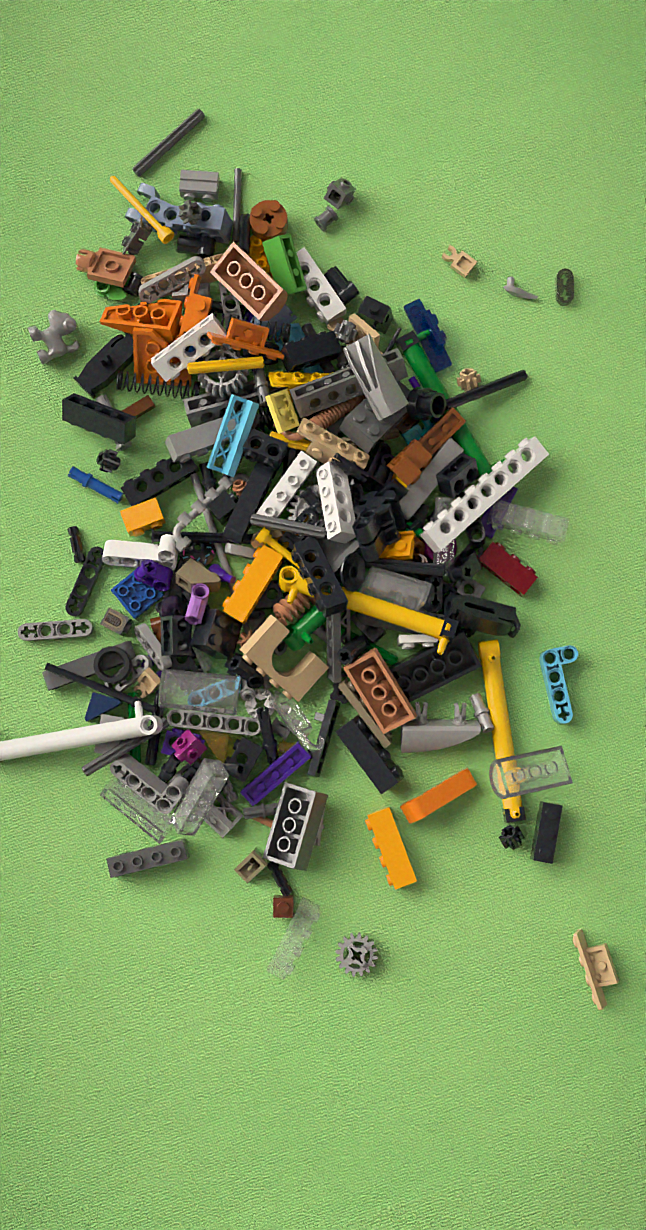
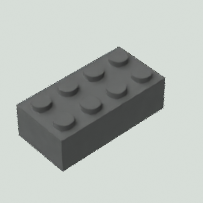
(364, 427)
(295, 826)

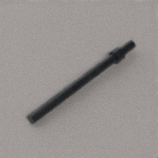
(99, 687)

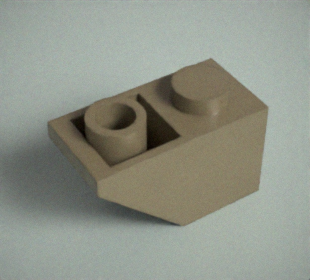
(195, 573)

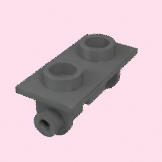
(138, 230)

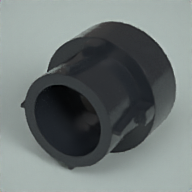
(425, 404)

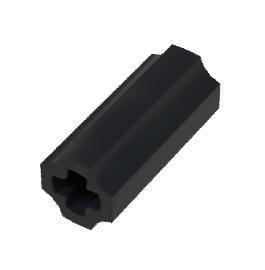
(353, 649)

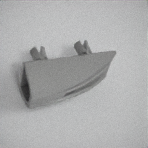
(375, 377)
(435, 734)

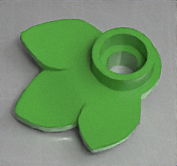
(113, 292)

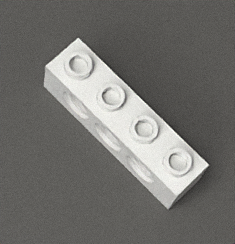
(325, 292)
(169, 370)
(288, 486)
(336, 503)

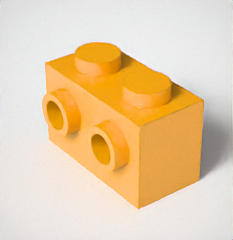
(143, 517)

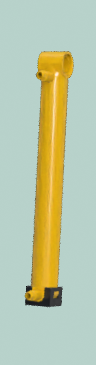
(383, 610)
(496, 699)

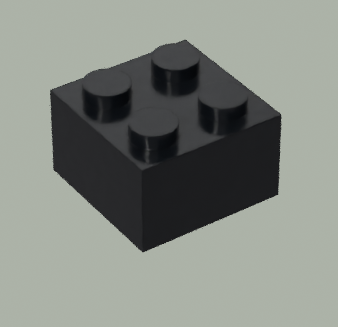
(216, 634)

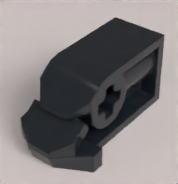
(377, 464)

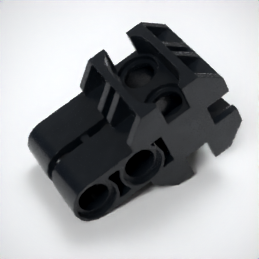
(377, 523)

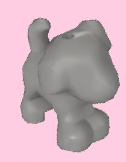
(60, 325)

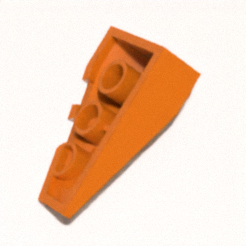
(160, 316)

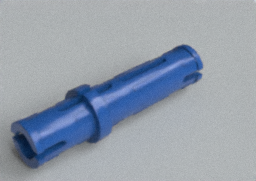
(89, 481)

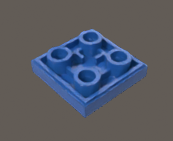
(135, 595)

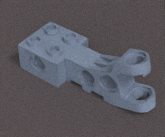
(214, 220)

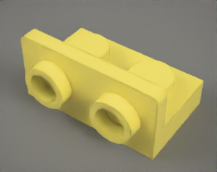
(282, 411)

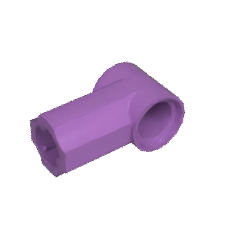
(197, 604)

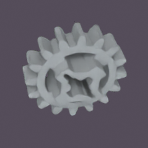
(348, 960)

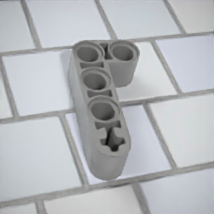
(148, 785)

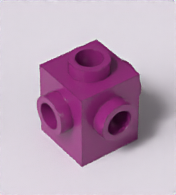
(188, 747)

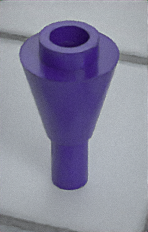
(223, 575)

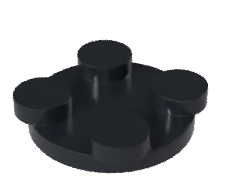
(172, 606)

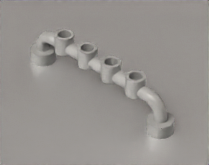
(199, 507)

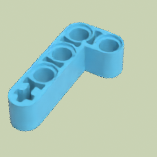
(560, 685)

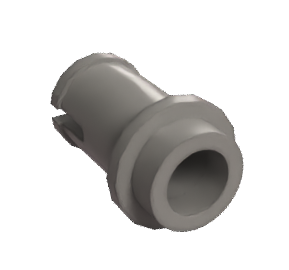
(246, 693)

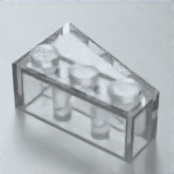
(395, 588)

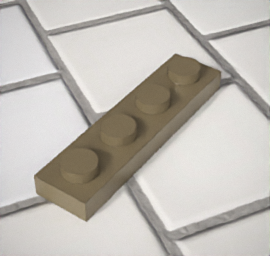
(353, 697)

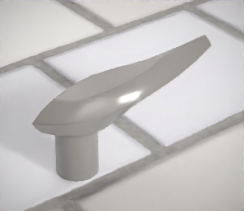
(518, 292)

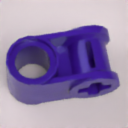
(156, 575)

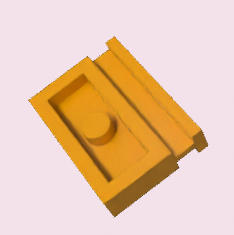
(402, 548)

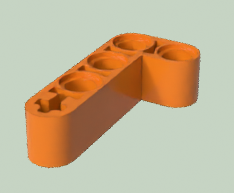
(438, 796)

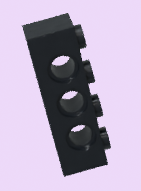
(155, 488)
(311, 550)

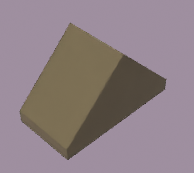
(251, 866)

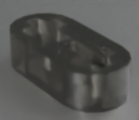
(560, 287)

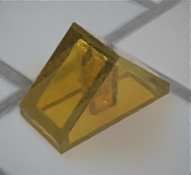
(217, 742)

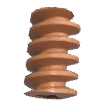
(284, 610)

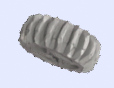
(224, 386)

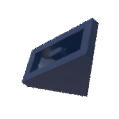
(99, 705)

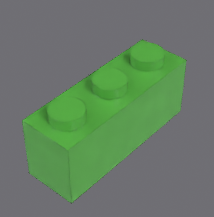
(285, 263)

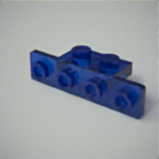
(434, 343)

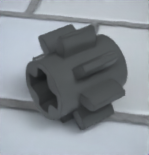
(190, 212)
(345, 332)

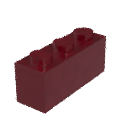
(508, 568)

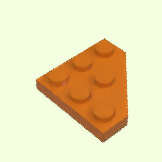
(145, 346)

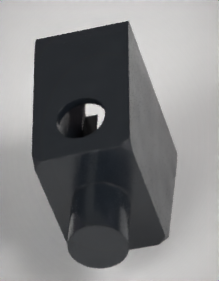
(375, 313)

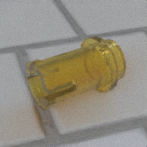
(284, 746)

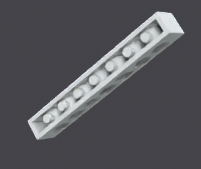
(534, 455)

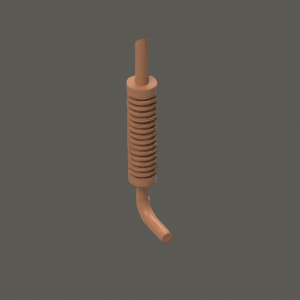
(328, 416)

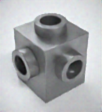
(340, 193)

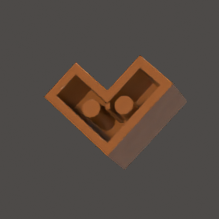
(409, 462)

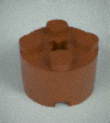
(268, 211)

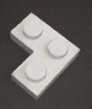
(410, 641)

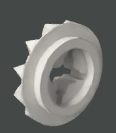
(260, 694)

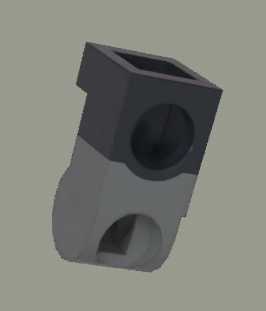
(373, 633)

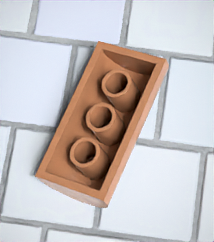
(249, 283)
(380, 691)

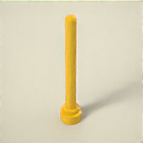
(164, 233)
(265, 537)

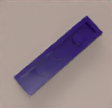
(275, 773)

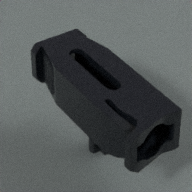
(105, 364)
(481, 615)

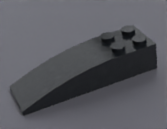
(429, 670)

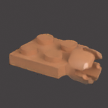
(106, 265)

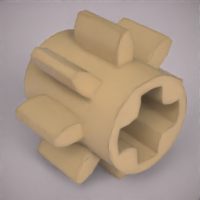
(468, 379)

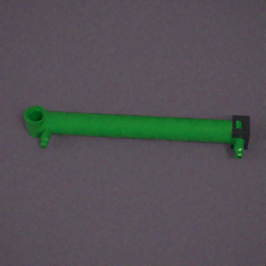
(410, 348)
(313, 619)

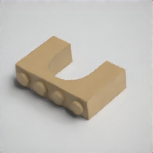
(260, 650)

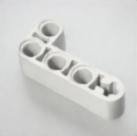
(134, 553)

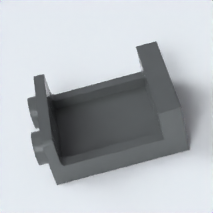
(335, 551)

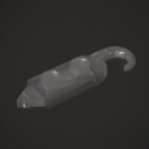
(295, 720)

